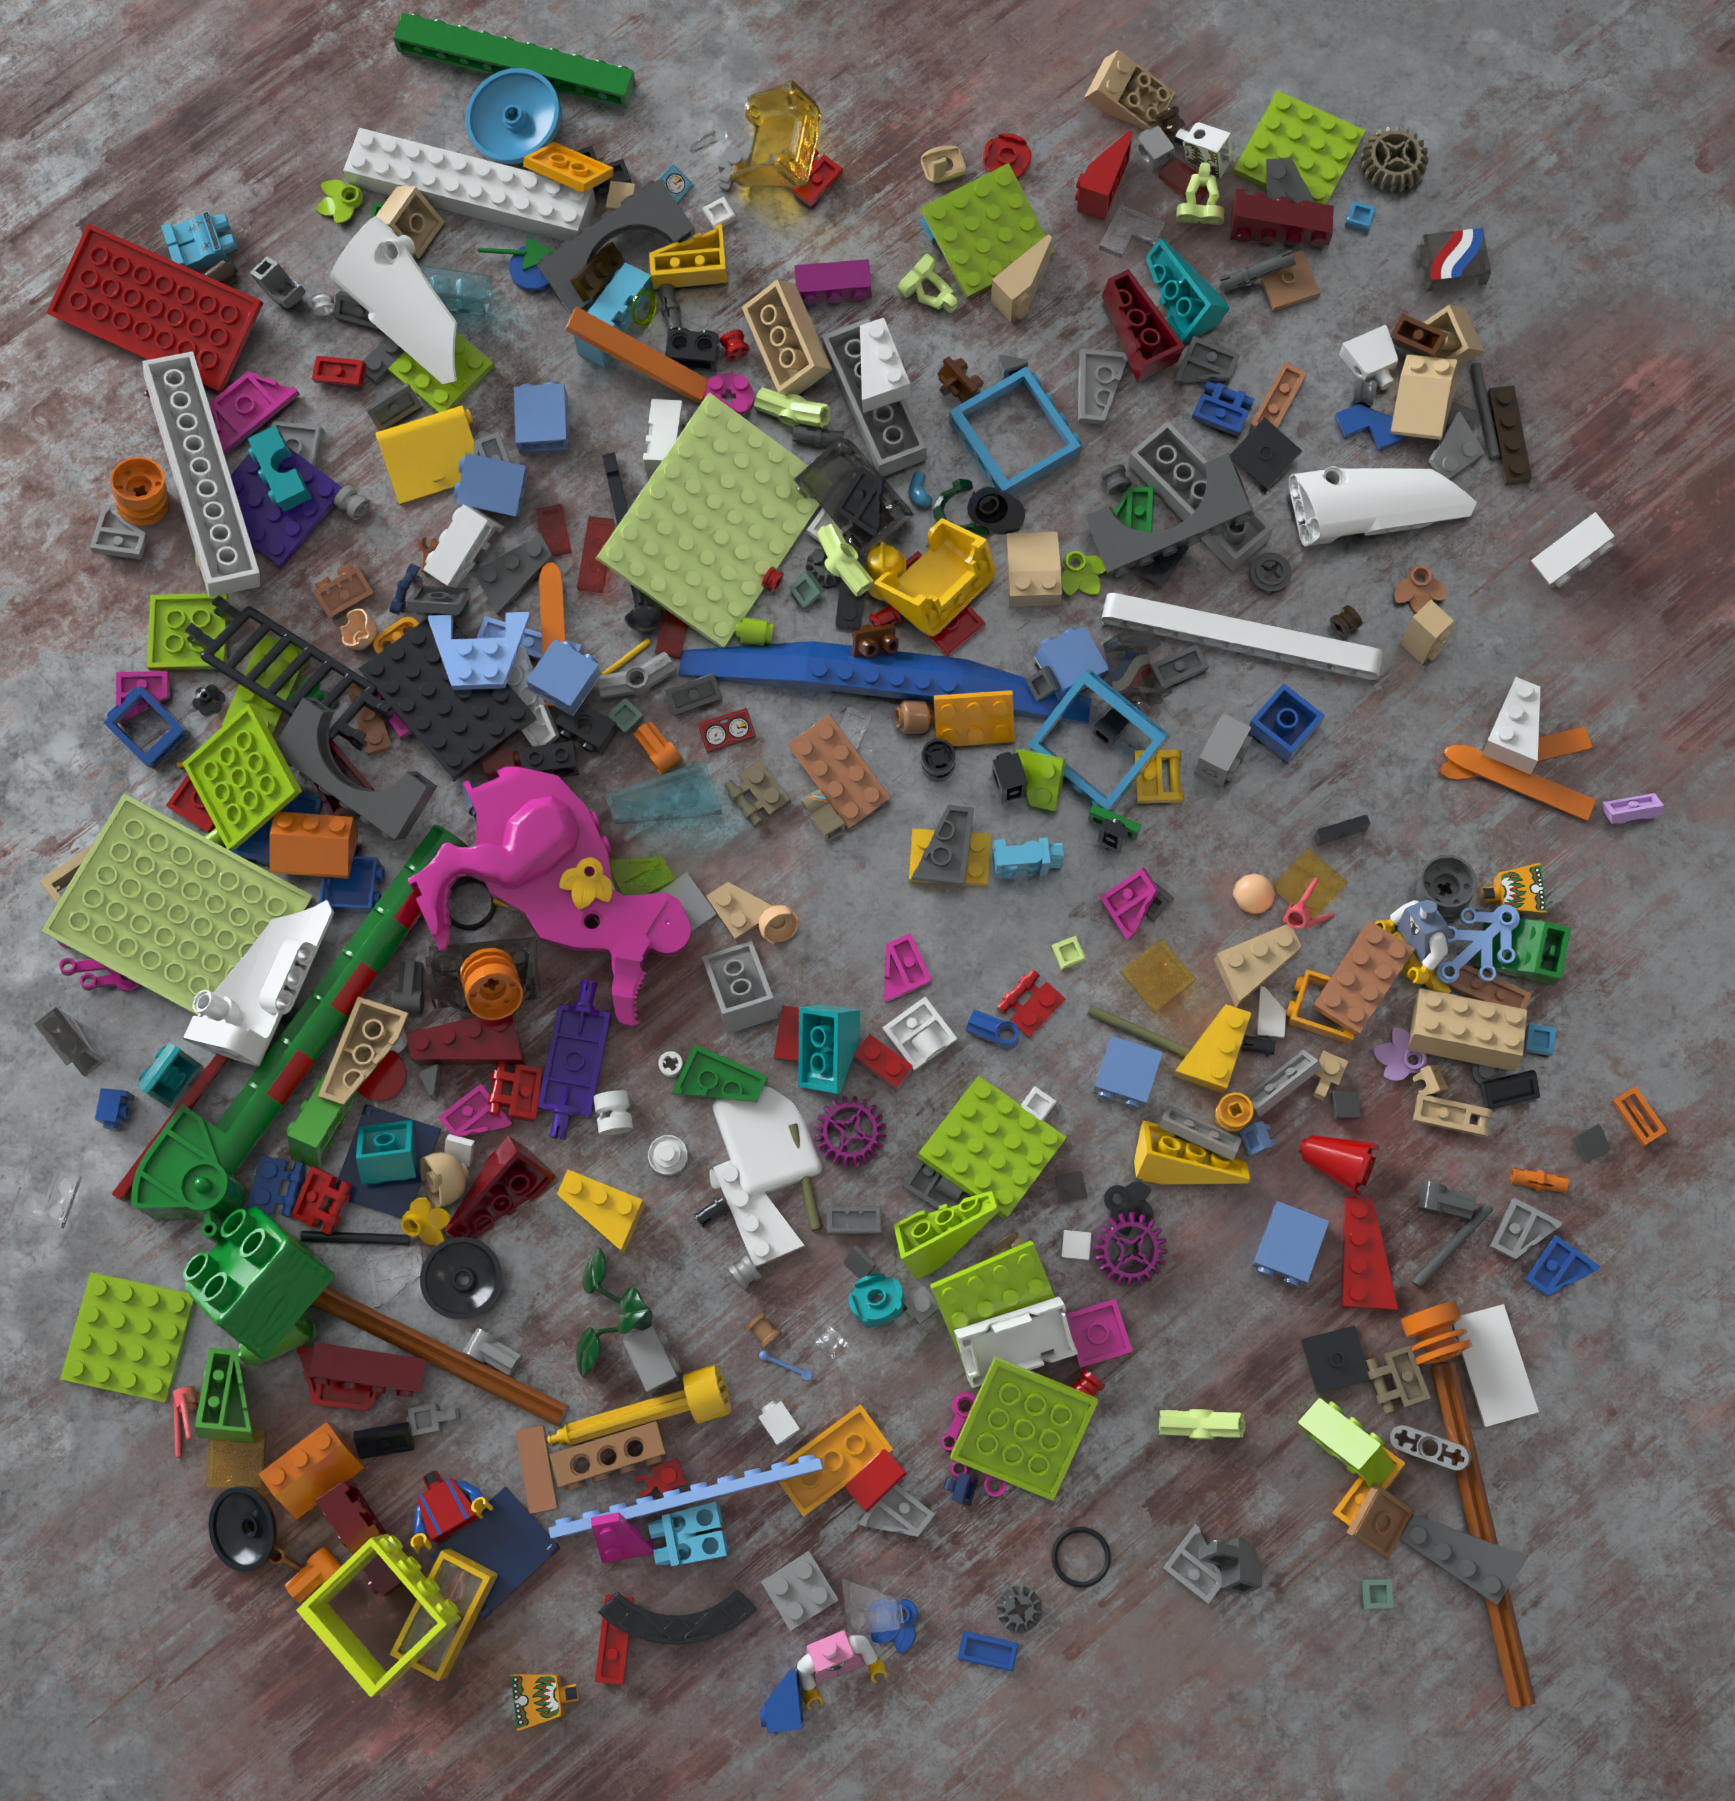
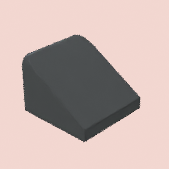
(1010, 365)
(1160, 903)
(432, 1079)
(1345, 1105)
(1592, 1143)
(859, 1262)

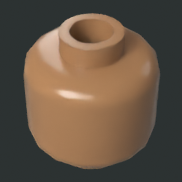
(913, 717)

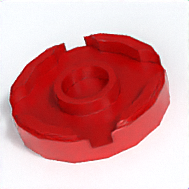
(1007, 149)
(385, 1080)

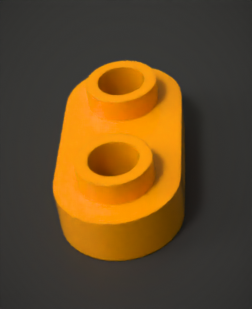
(393, 633)

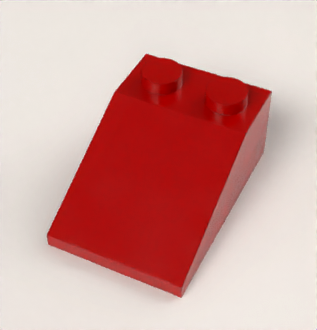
(1103, 178)

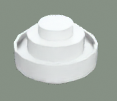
(667, 1155)

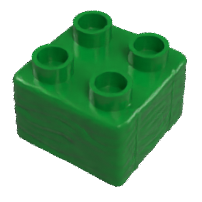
(256, 1280)

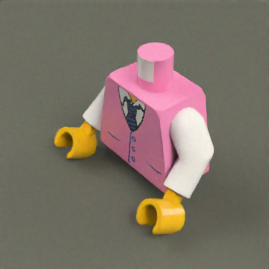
(835, 1657)

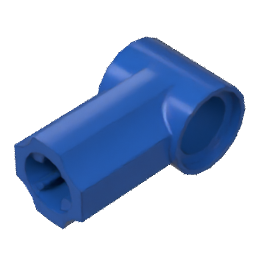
(991, 1028)

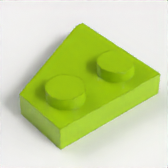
(1043, 777)

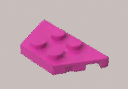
(247, 407)

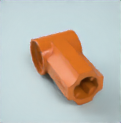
(661, 753)
(313, 1575)

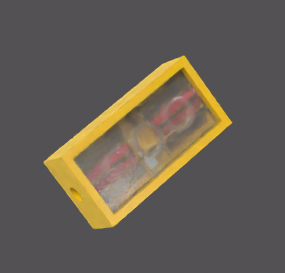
(467, 1587)

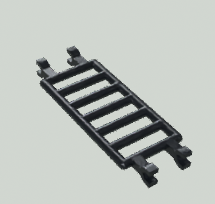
(238, 618)

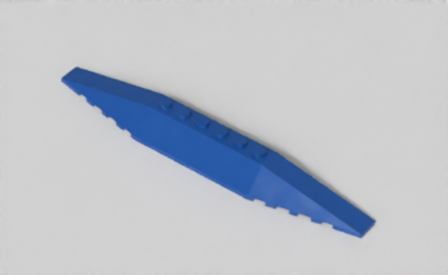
(897, 675)

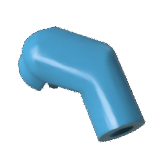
(916, 491)

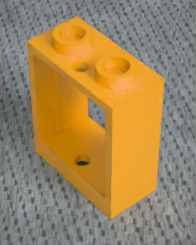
(1294, 1007)

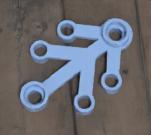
(1481, 941)

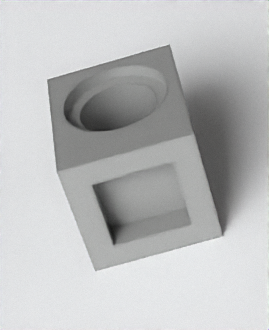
(1155, 148)

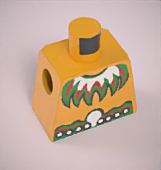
(1520, 889)
(540, 1698)

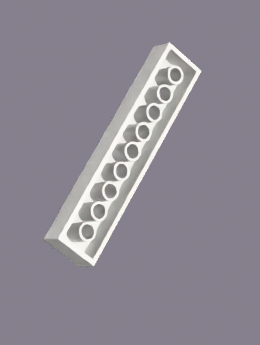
(469, 185)
(201, 474)

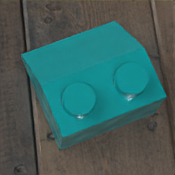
(386, 1152)

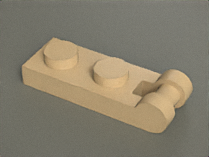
(1451, 1115)

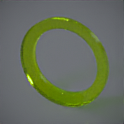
(653, 303)

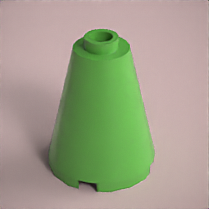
(297, 1336)

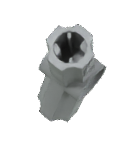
(621, 683)

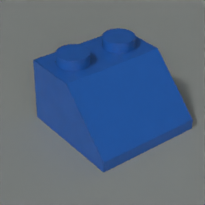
(784, 1706)

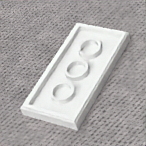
(1495, 1367)

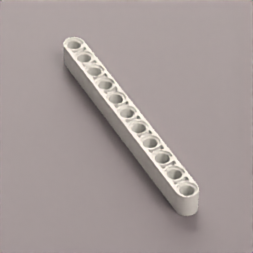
(1242, 636)

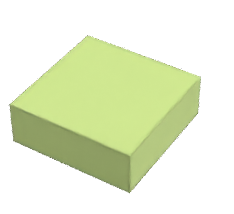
(1068, 953)

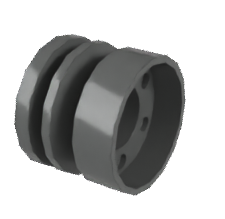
(1448, 875)

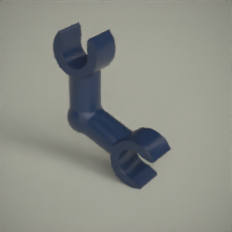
(399, 604)

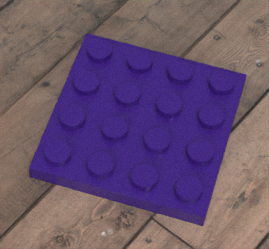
(271, 529)

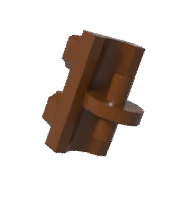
(955, 380)
(874, 640)

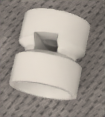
(613, 1112)

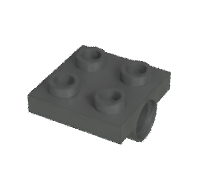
(932, 1186)

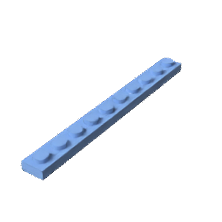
(698, 1493)

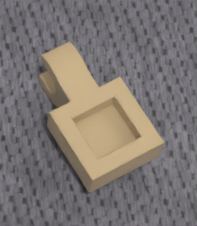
(1329, 1074)

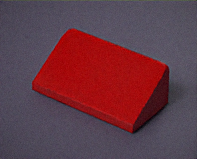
(875, 1480)

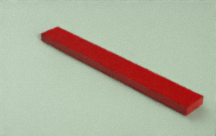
(189, 1101)

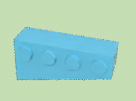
(615, 307)

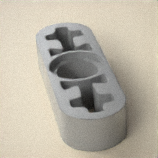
(1452, 1447)

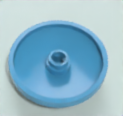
(513, 115)

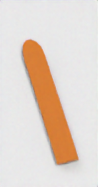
(551, 607)
(1548, 748)
(1521, 782)

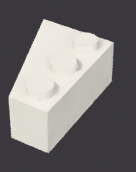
(460, 545)
(1517, 728)

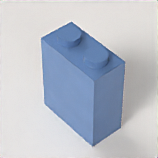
(541, 417)
(491, 484)
(1290, 1244)

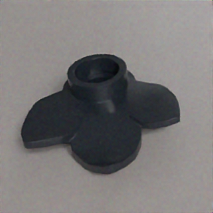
(1133, 1201)

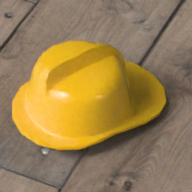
(883, 560)

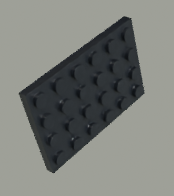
(451, 724)

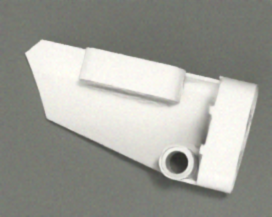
(260, 989)

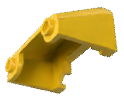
(941, 579)

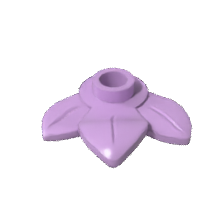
(1396, 1056)

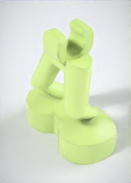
(1205, 214)
(925, 270)

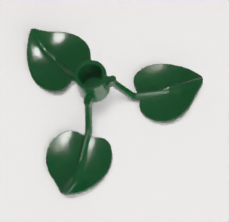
(632, 1313)

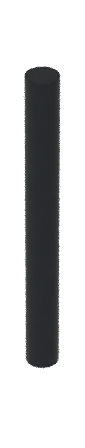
(357, 1238)

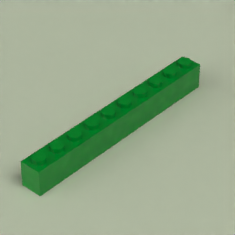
(493, 54)

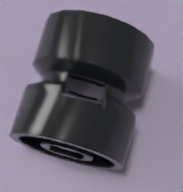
(938, 760)

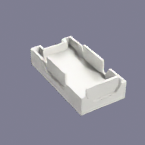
(1016, 1339)

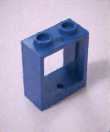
(164, 745)

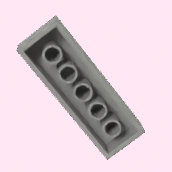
(887, 430)
(1180, 481)

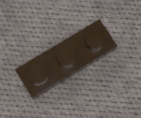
(597, 271)

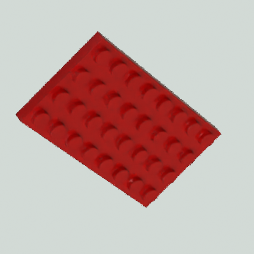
(153, 305)

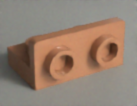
(342, 591)

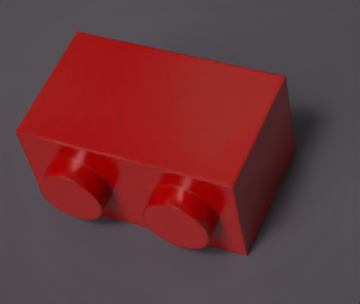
(883, 1063)

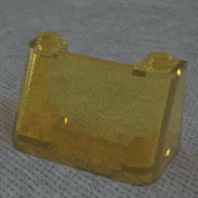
(783, 138)

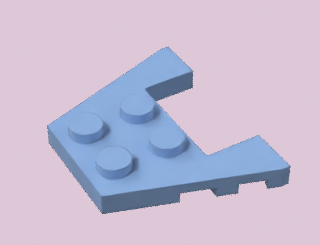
(480, 661)

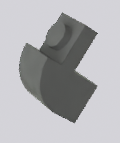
(277, 283)
(1238, 1563)

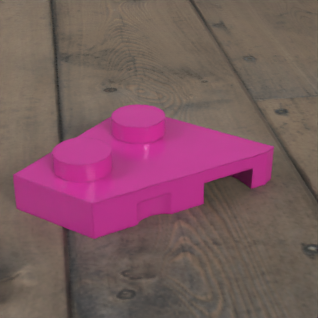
(155, 681)
(1130, 901)

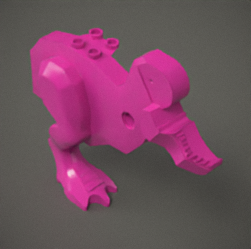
(525, 841)

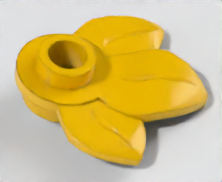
(586, 887)
(425, 1221)

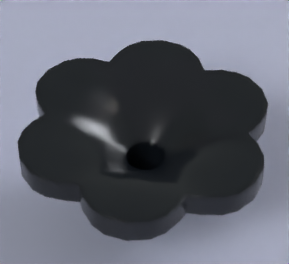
(212, 703)

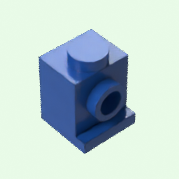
(113, 1108)

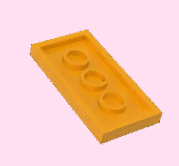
(844, 1450)

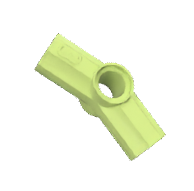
(792, 408)
(843, 560)
(1201, 1424)

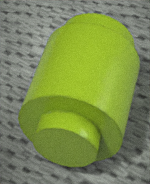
(754, 631)

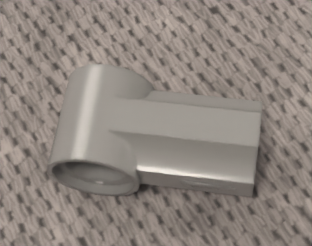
(487, 1349)

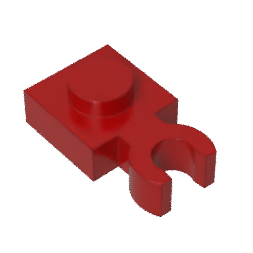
(665, 1476)

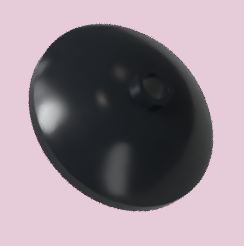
(442, 1276)
(242, 1528)

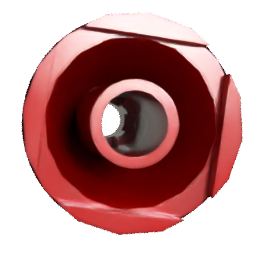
(1340, 1159)

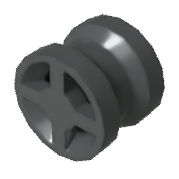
(1364, 391)
(1116, 479)

